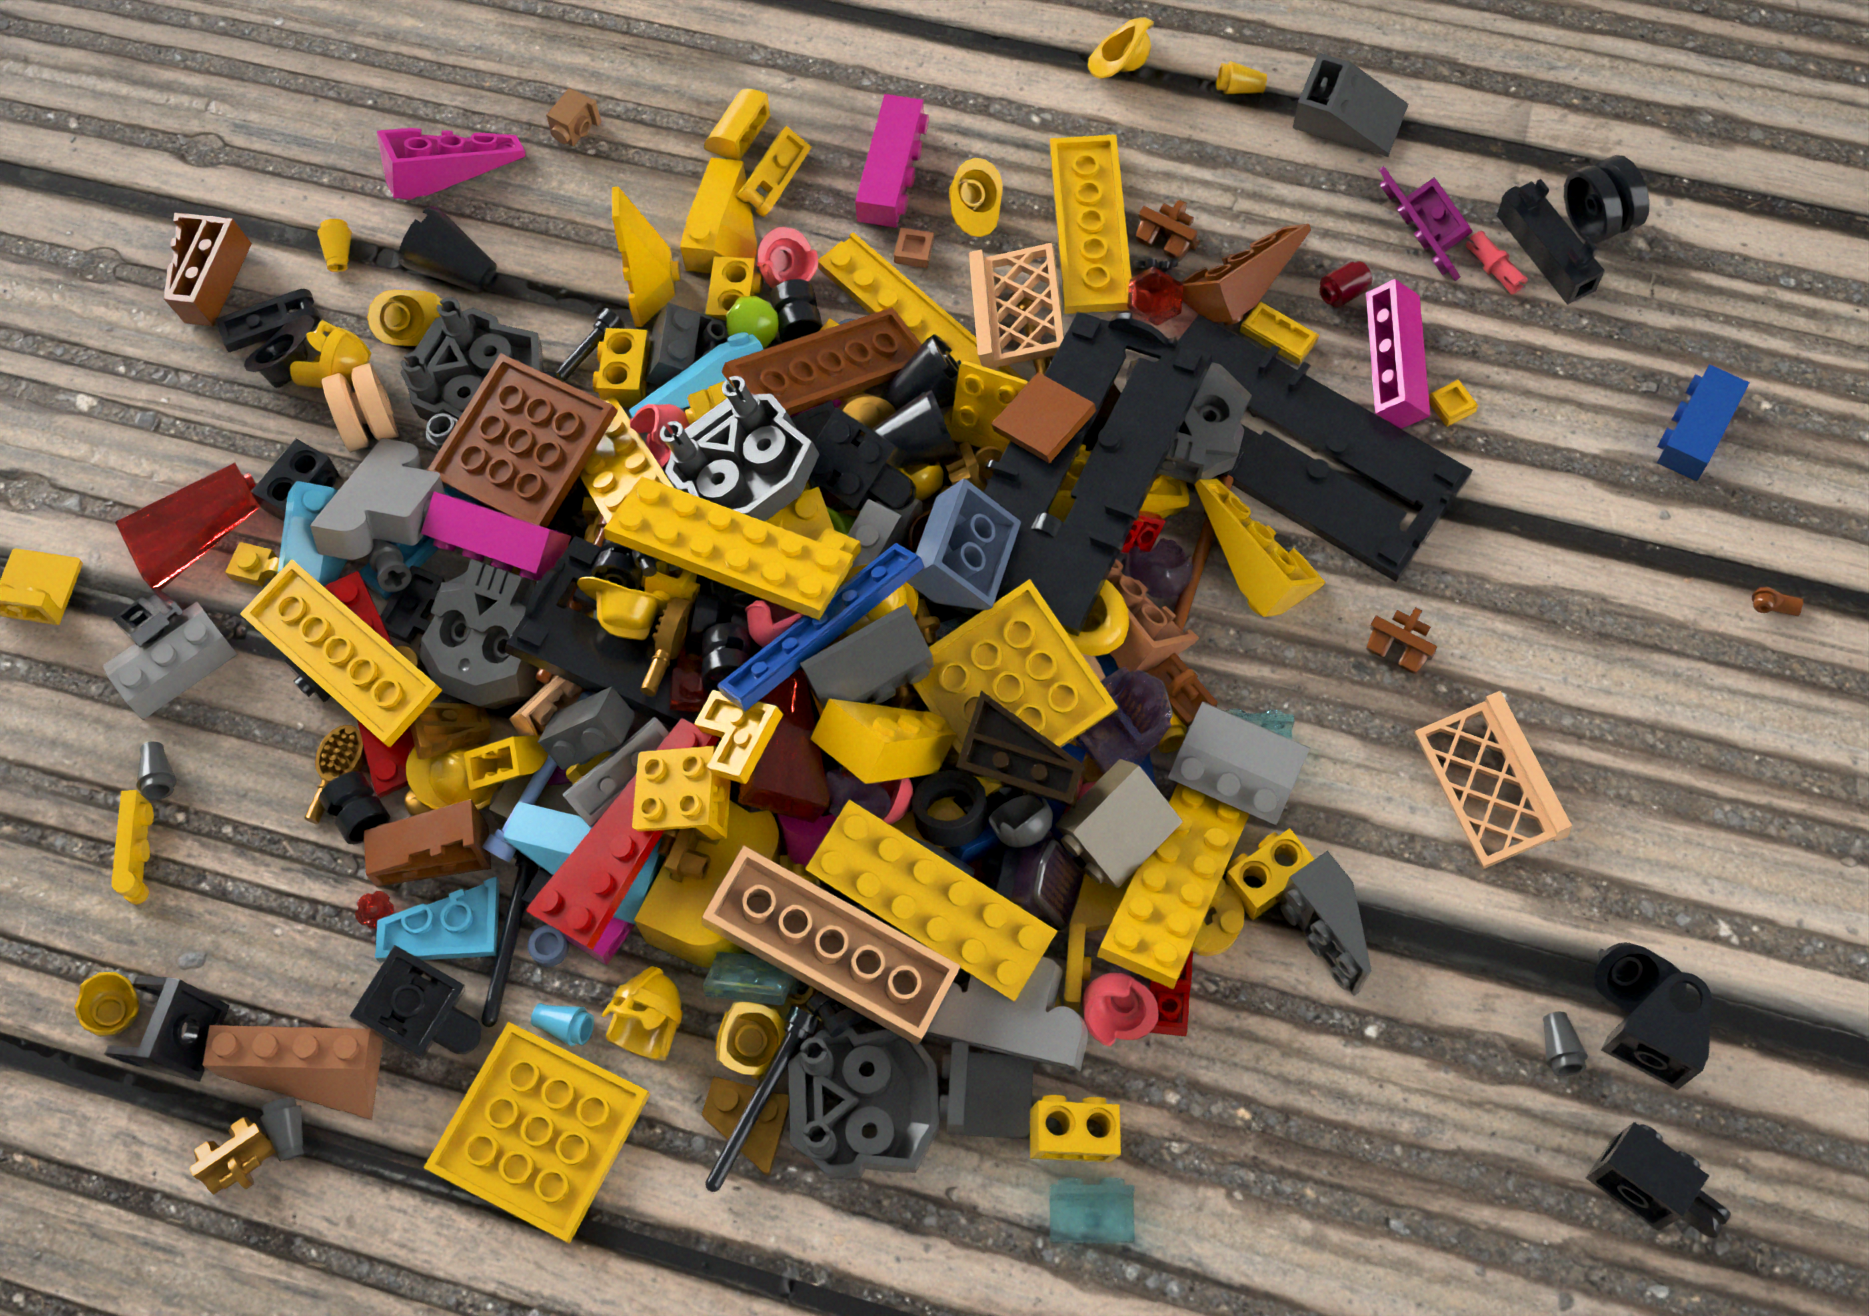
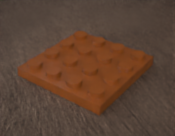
(522, 441)

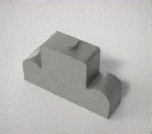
(380, 501)
(882, 527)
(1020, 1028)

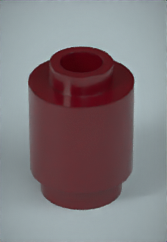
(1345, 283)

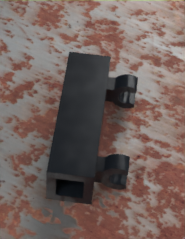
(1550, 241)

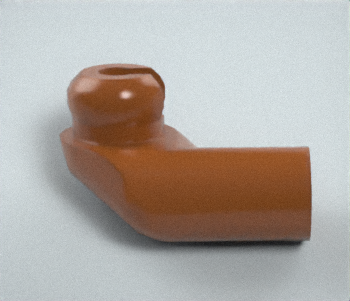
(1767, 600)

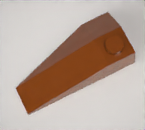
(1244, 278)

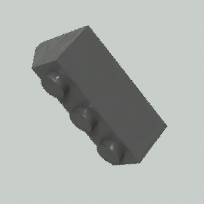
(871, 661)

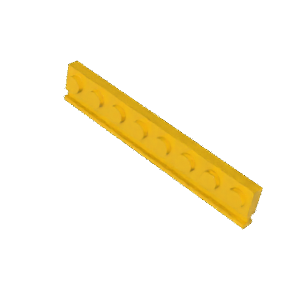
(881, 286)

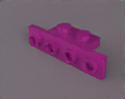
(1435, 217)

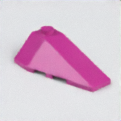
(429, 163)

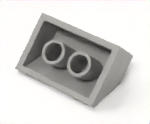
(174, 662)
(1239, 763)

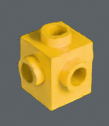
(671, 583)

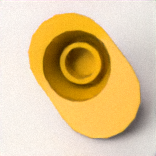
(976, 197)
(402, 316)
(623, 610)

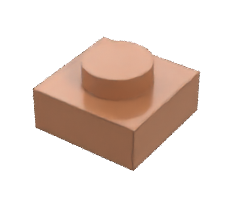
(914, 247)

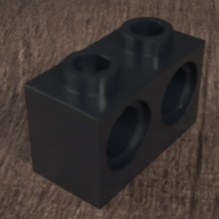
(291, 468)

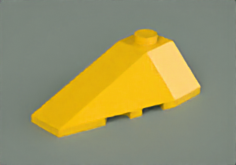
(645, 260)
(1261, 566)

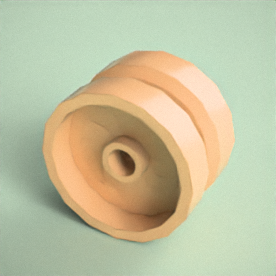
(356, 409)

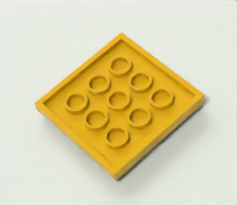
(1024, 664)
(538, 1132)

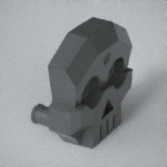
(455, 360)
(1202, 446)
(741, 454)
(476, 665)
(896, 1100)

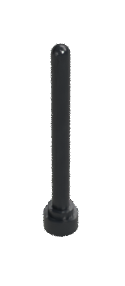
(603, 320)
(508, 939)
(797, 1028)

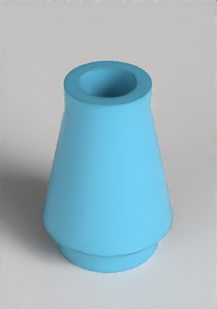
(565, 1023)

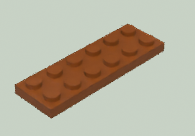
(828, 362)

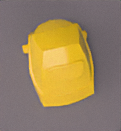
(749, 1038)

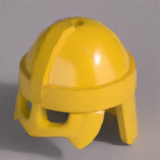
(339, 354)
(645, 1015)

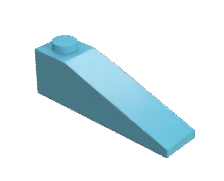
(702, 373)
(302, 507)
(552, 836)

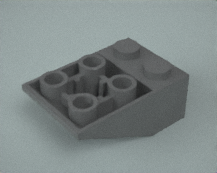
(1349, 107)
(680, 340)
(1327, 911)

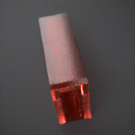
(187, 524)
(791, 768)

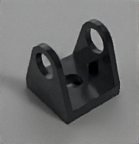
(1665, 1039)
(162, 1044)

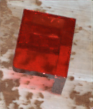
(1155, 296)

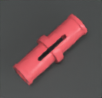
(1496, 262)

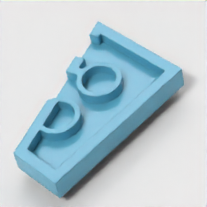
(446, 929)

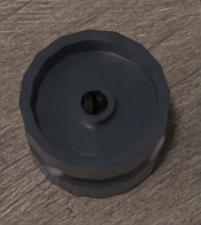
(1606, 198)

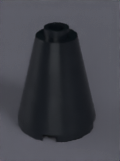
(446, 253)
(926, 370)
(919, 431)

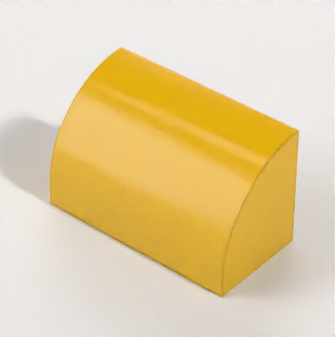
(739, 125)
(504, 761)

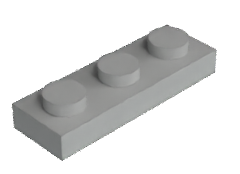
(604, 783)

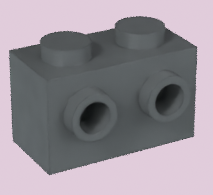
(587, 728)

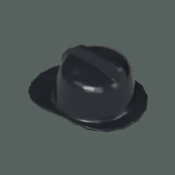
(280, 351)
(1631, 973)

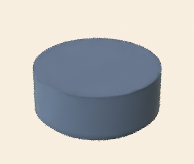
(548, 946)

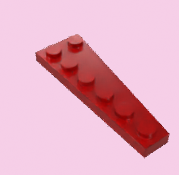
(385, 763)
(607, 861)

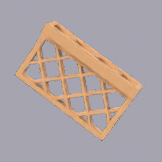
(989, 317)
(1523, 765)

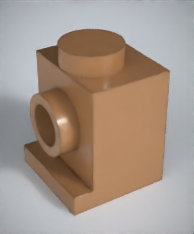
(572, 117)

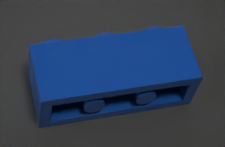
(1701, 421)

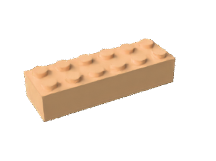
(830, 945)

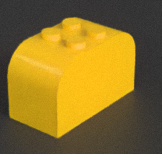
(674, 909)

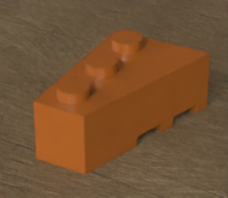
(203, 266)
(427, 845)

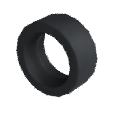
(951, 832)

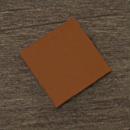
(1043, 417)

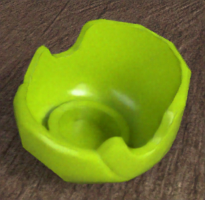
(754, 317)

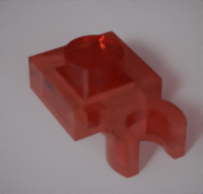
(686, 685)

